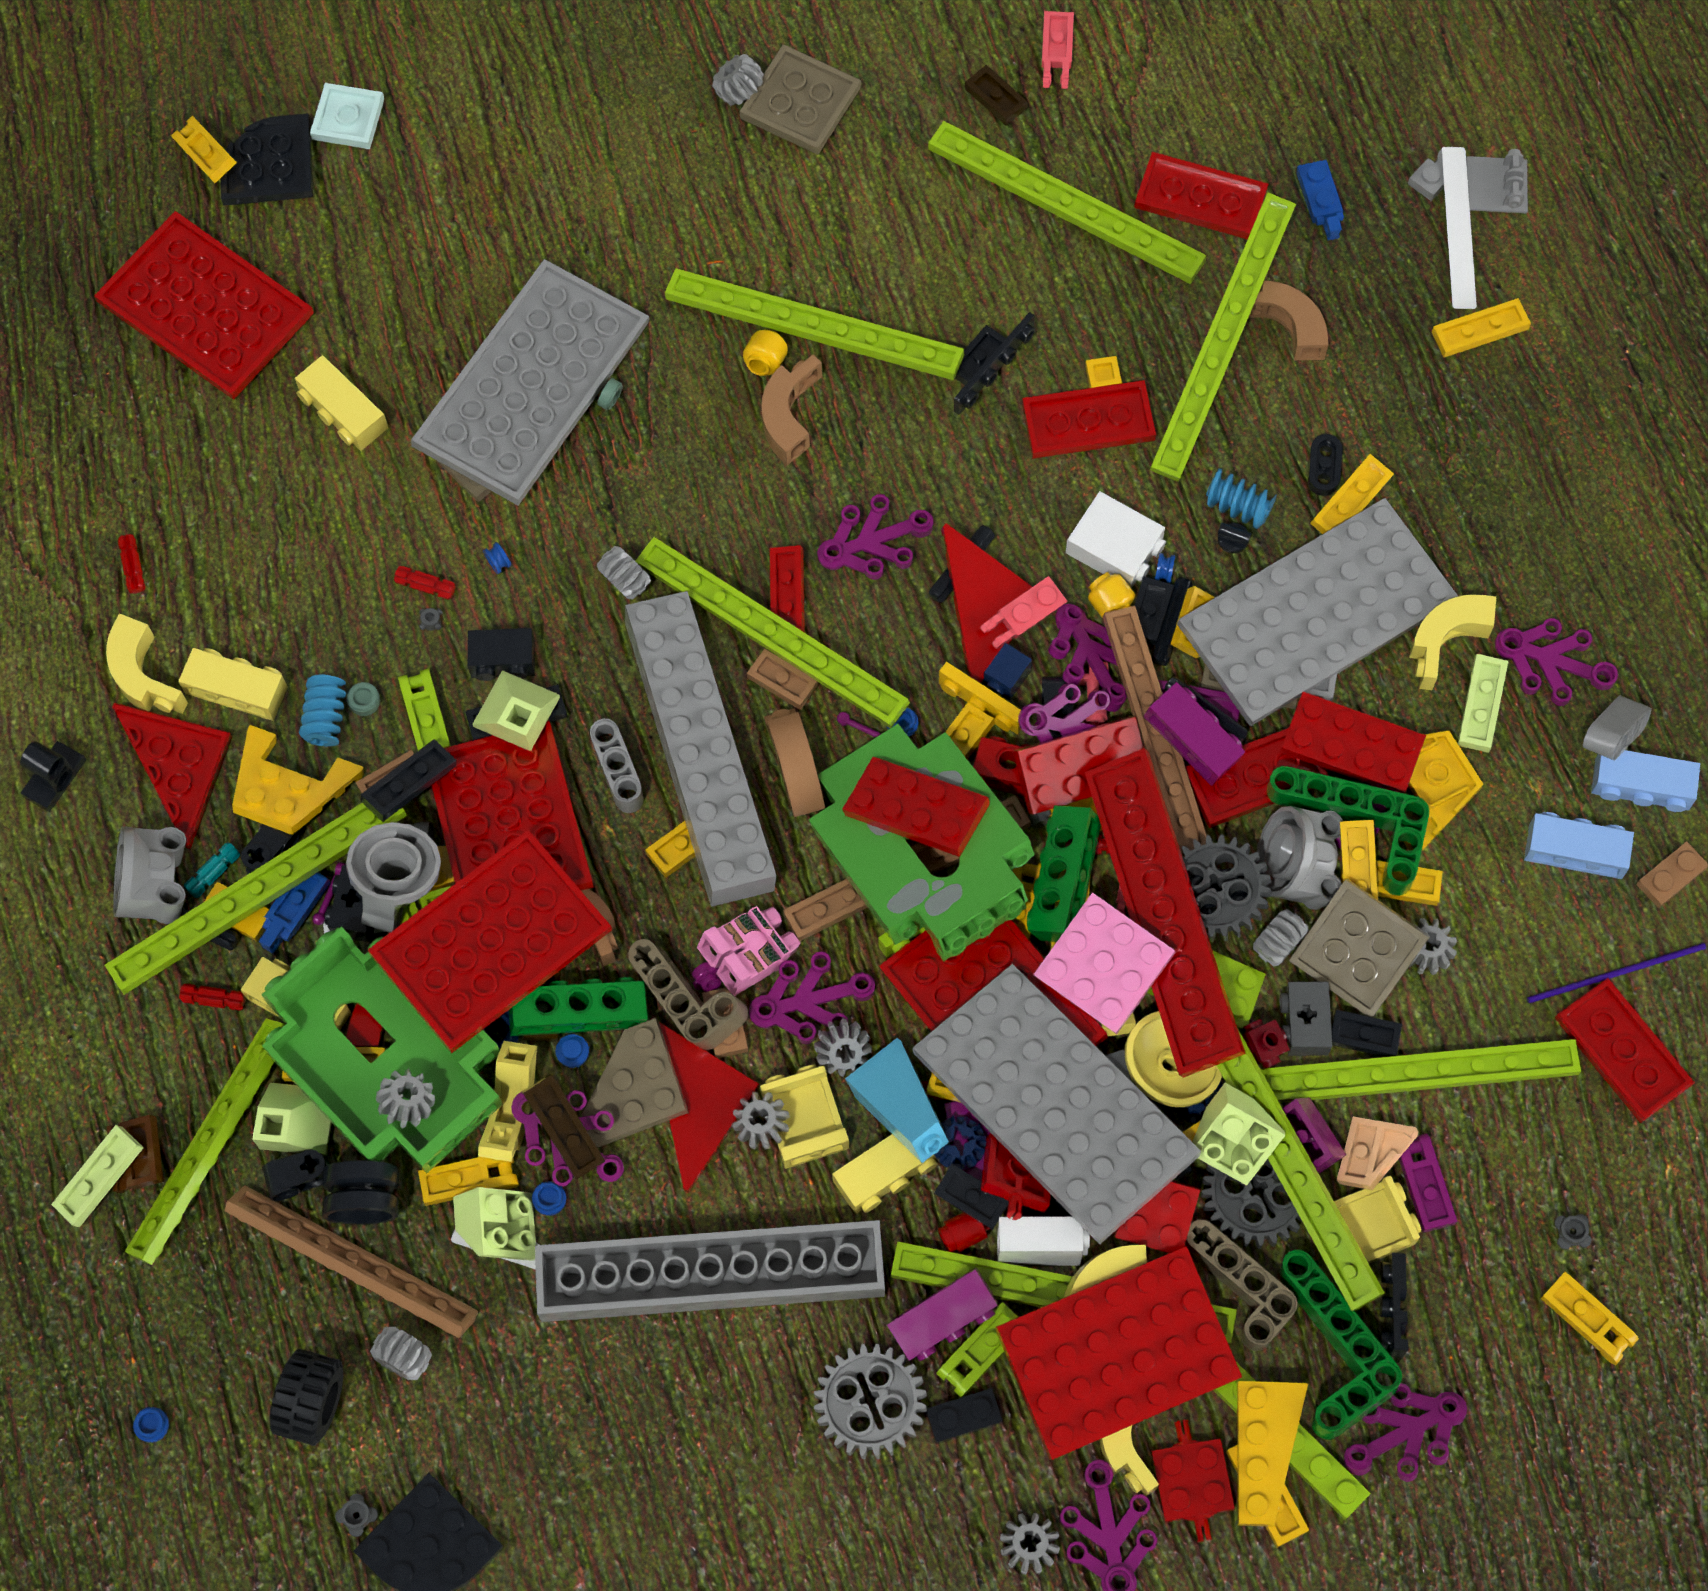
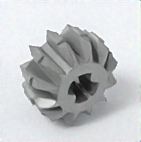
(738, 79)
(623, 572)
(1280, 937)
(1440, 945)
(834, 1039)
(418, 1094)
(755, 1131)
(401, 1353)
(1040, 1549)

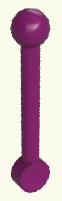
(843, 719)
(319, 918)

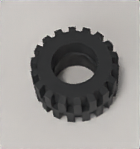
(306, 1397)

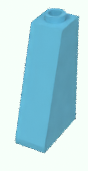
(897, 1099)

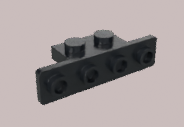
(985, 357)

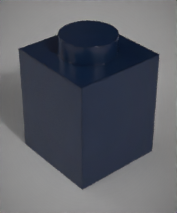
(1007, 672)

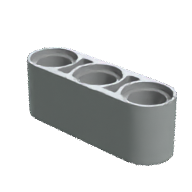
(1616, 727)
(611, 752)

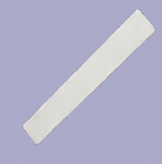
(1459, 228)

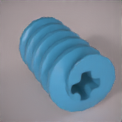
(1239, 499)
(320, 708)

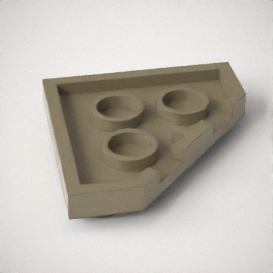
(636, 1086)

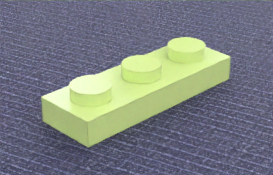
(1482, 703)
(97, 1176)

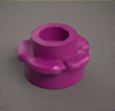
(706, 977)

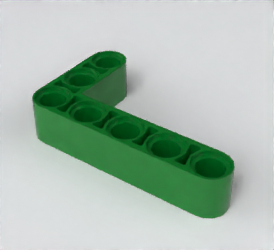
(1364, 797)
(1343, 1342)

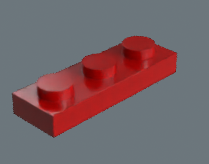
(787, 584)

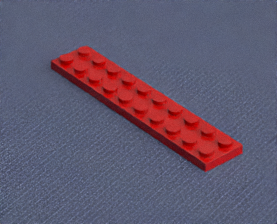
(1164, 904)

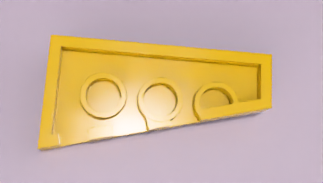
(1265, 1440)

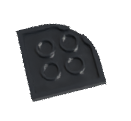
(271, 162)
(428, 1542)

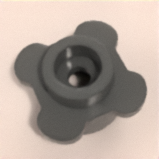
(1579, 1224)
(356, 1504)

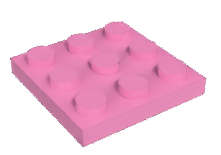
(1104, 963)

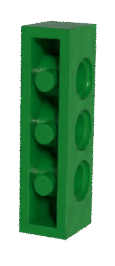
(1077, 859)
(628, 993)

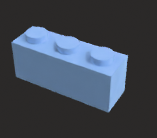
(1647, 780)
(1579, 845)

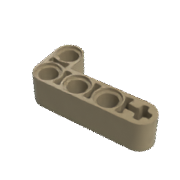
(679, 990)
(1234, 1280)

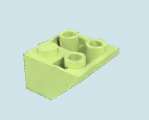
(516, 710)
(290, 1121)
(1236, 1134)
(496, 1222)

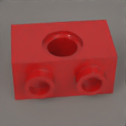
(990, 755)

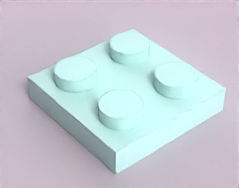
(347, 115)

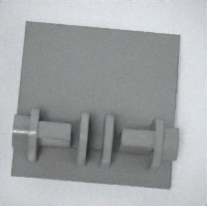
(1498, 183)

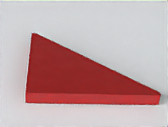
(980, 591)
(179, 761)
(711, 1095)

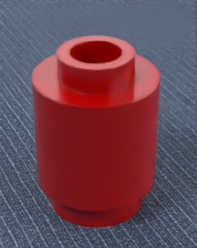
(962, 1232)

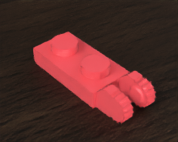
(1057, 45)
(1026, 611)

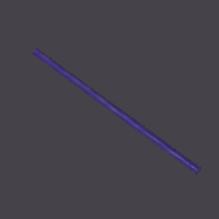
(1615, 973)

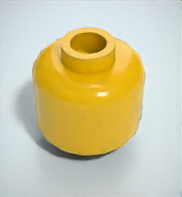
(765, 352)
(1110, 593)

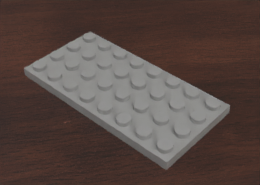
(530, 382)
(1316, 611)
(1056, 1103)

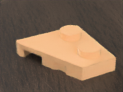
(1372, 1151)

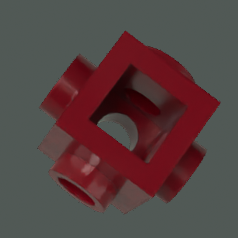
(1265, 1042)

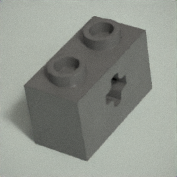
(1314, 1001)

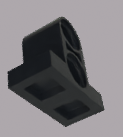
(49, 772)

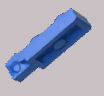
(1321, 197)
(291, 910)

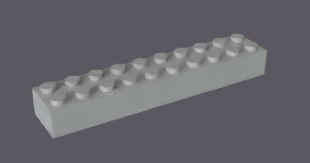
(700, 749)
(709, 1271)

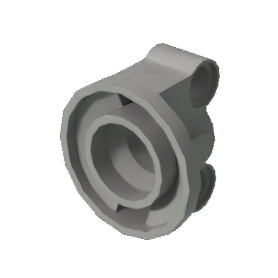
(388, 853)
(1301, 855)
(147, 874)

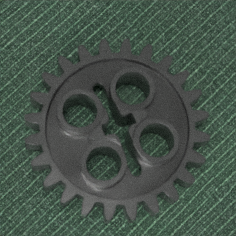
(1229, 913)
(1229, 1208)

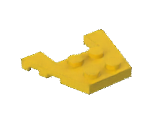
(1443, 781)
(280, 795)

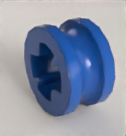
(497, 558)
(1165, 568)

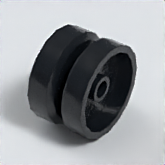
(360, 1192)

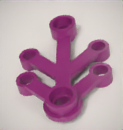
(871, 541)
(1073, 621)
(1550, 659)
(1066, 725)
(806, 999)
(589, 1122)
(1409, 1429)
(1109, 1537)

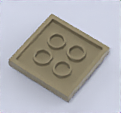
(800, 99)
(1359, 948)

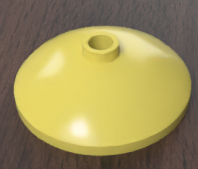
(1144, 1057)

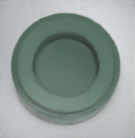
(610, 394)
(363, 699)

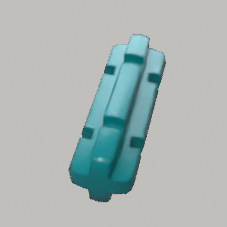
(212, 870)

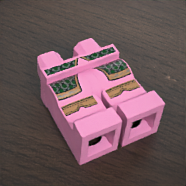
(747, 948)

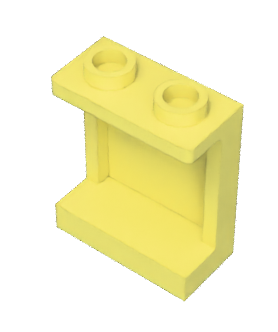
(813, 1119)
(1380, 1219)

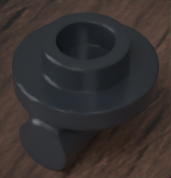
(1233, 537)

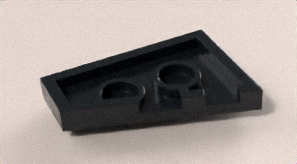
(1396, 1318)

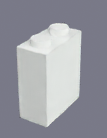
(1116, 539)
(1041, 1241)

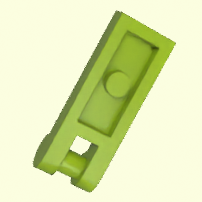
(423, 709)
(977, 1352)

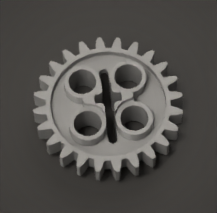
(842, 1412)

